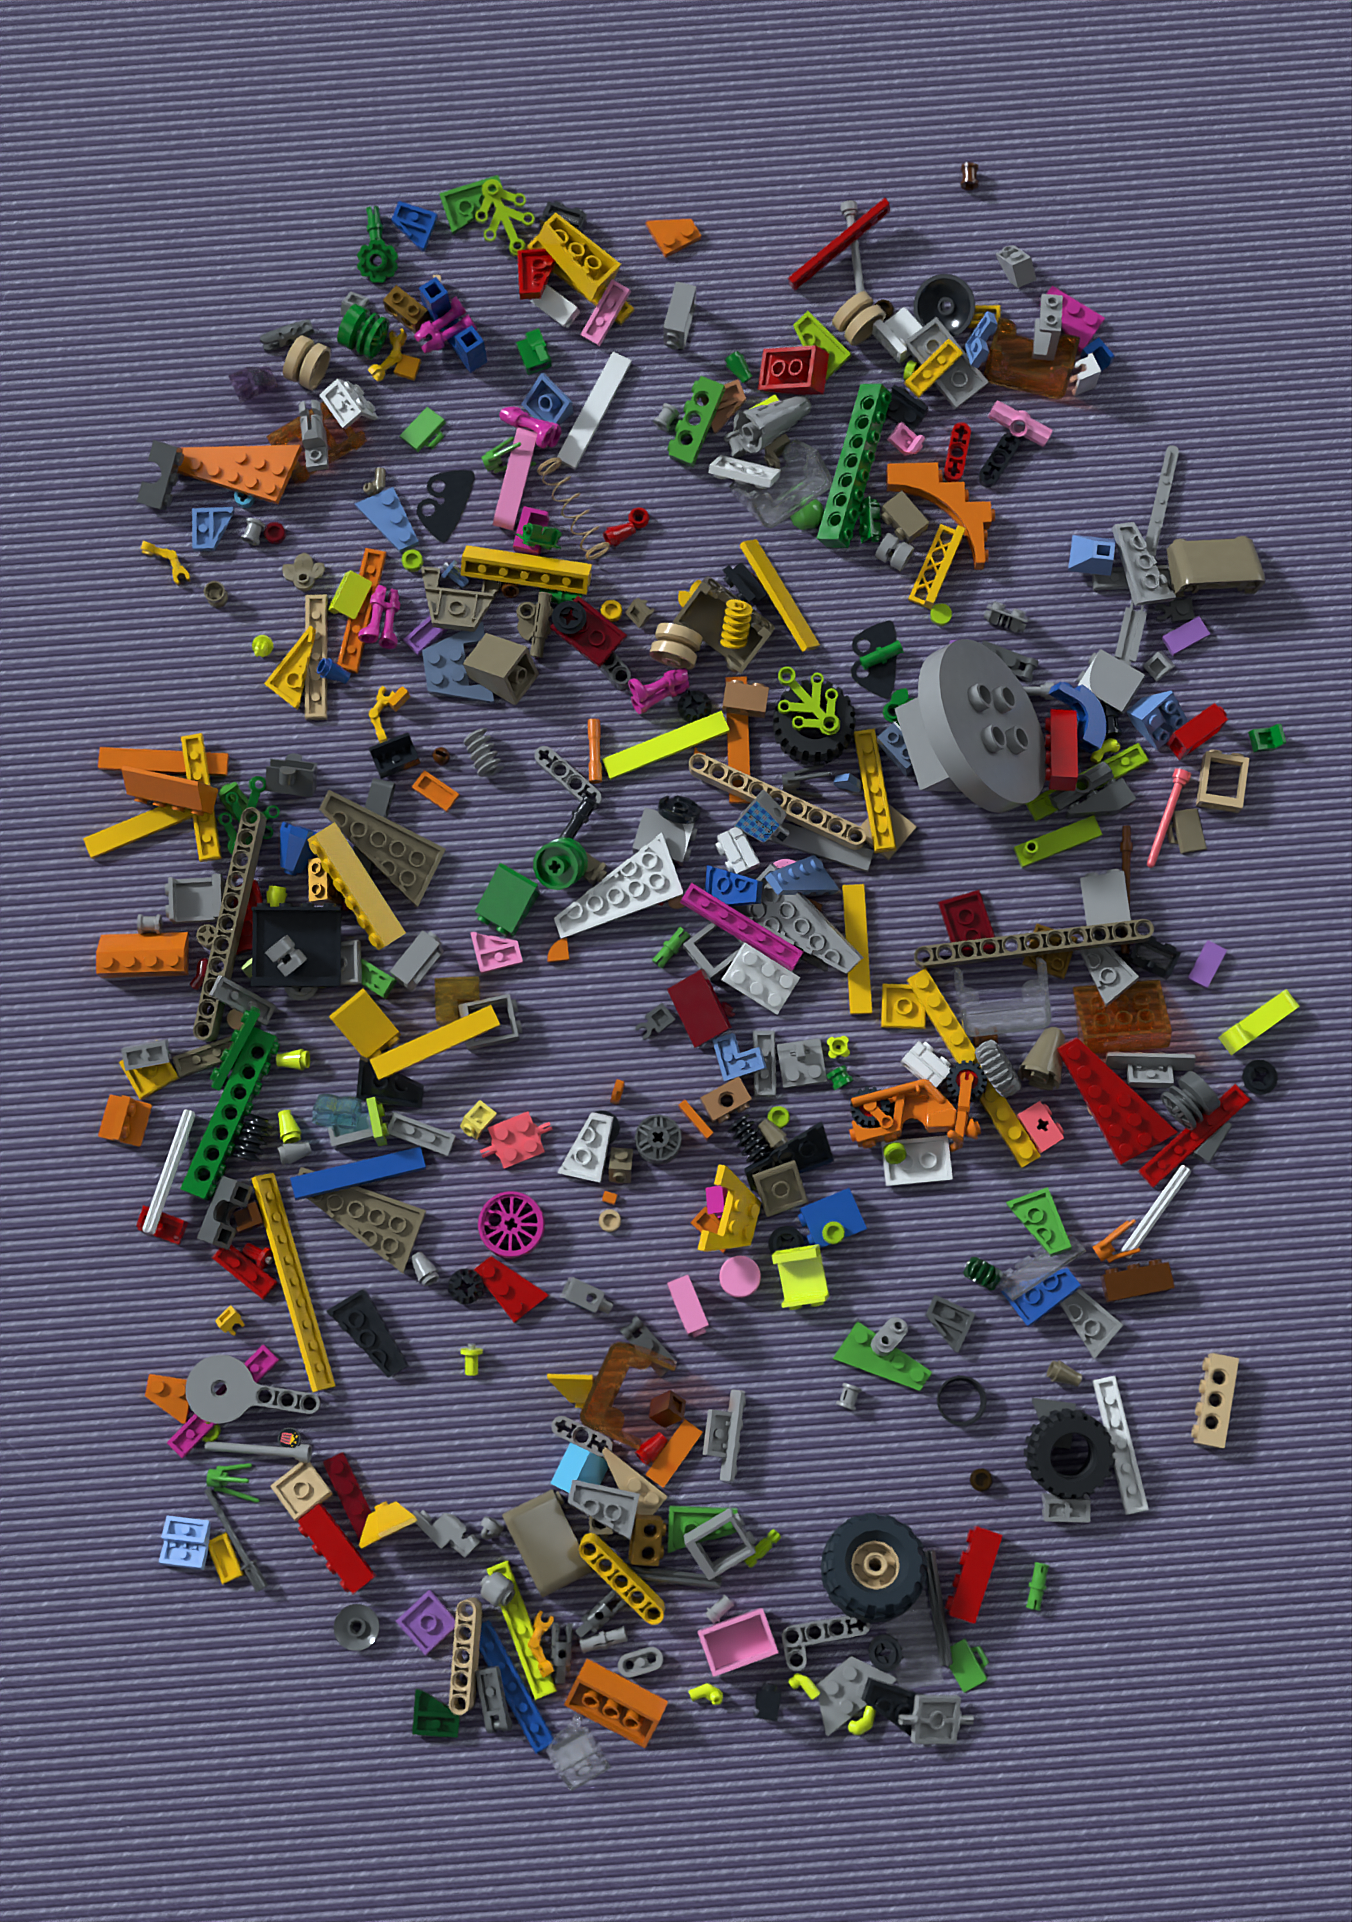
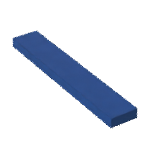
(357, 1173)
(515, 1689)

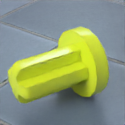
(262, 645)
(471, 1359)

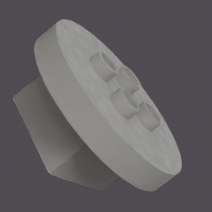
(974, 729)

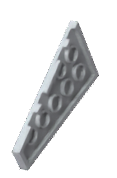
(801, 925)

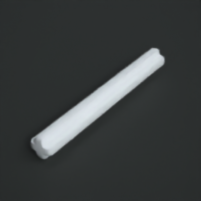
(1157, 1209)

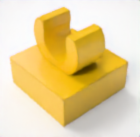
(228, 1319)

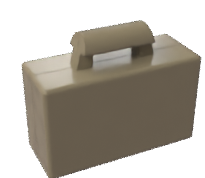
(1188, 831)

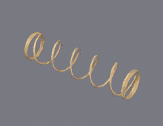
(552, 468)

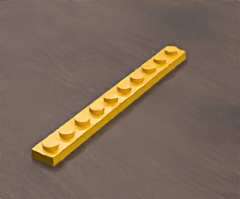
(962, 1049)
(293, 1282)

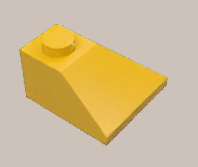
(573, 1386)
(385, 1522)

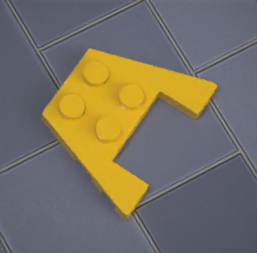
(738, 1215)

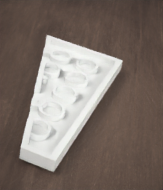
(633, 886)

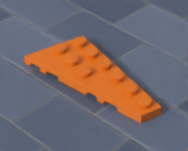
(244, 469)

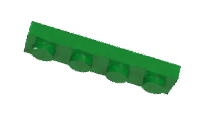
(230, 1055)

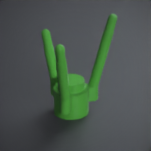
(492, 458)
(218, 1478)

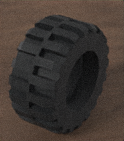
(814, 749)
(1097, 1462)

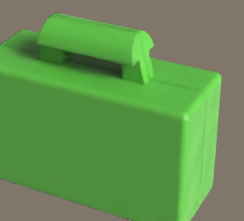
(423, 429)
(966, 1666)

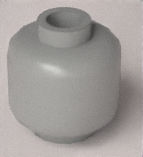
(497, 1589)

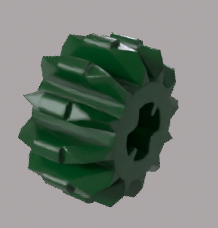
(982, 1273)

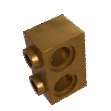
(405, 309)
(321, 885)
(640, 1540)

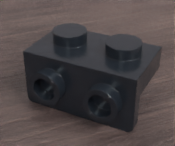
(746, 584)
(394, 755)

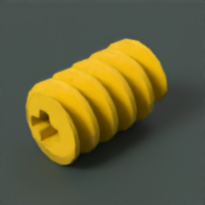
(737, 624)

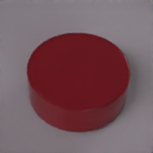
(274, 533)

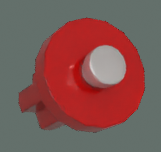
(262, 1257)

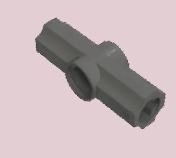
(1092, 779)

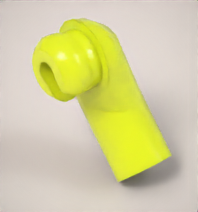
(707, 1691)

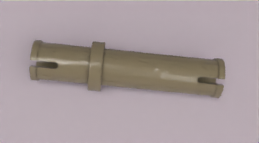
(540, 626)

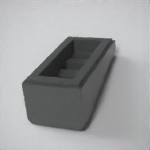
(1208, 1149)

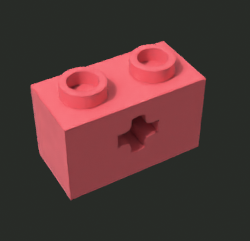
(1029, 1120)

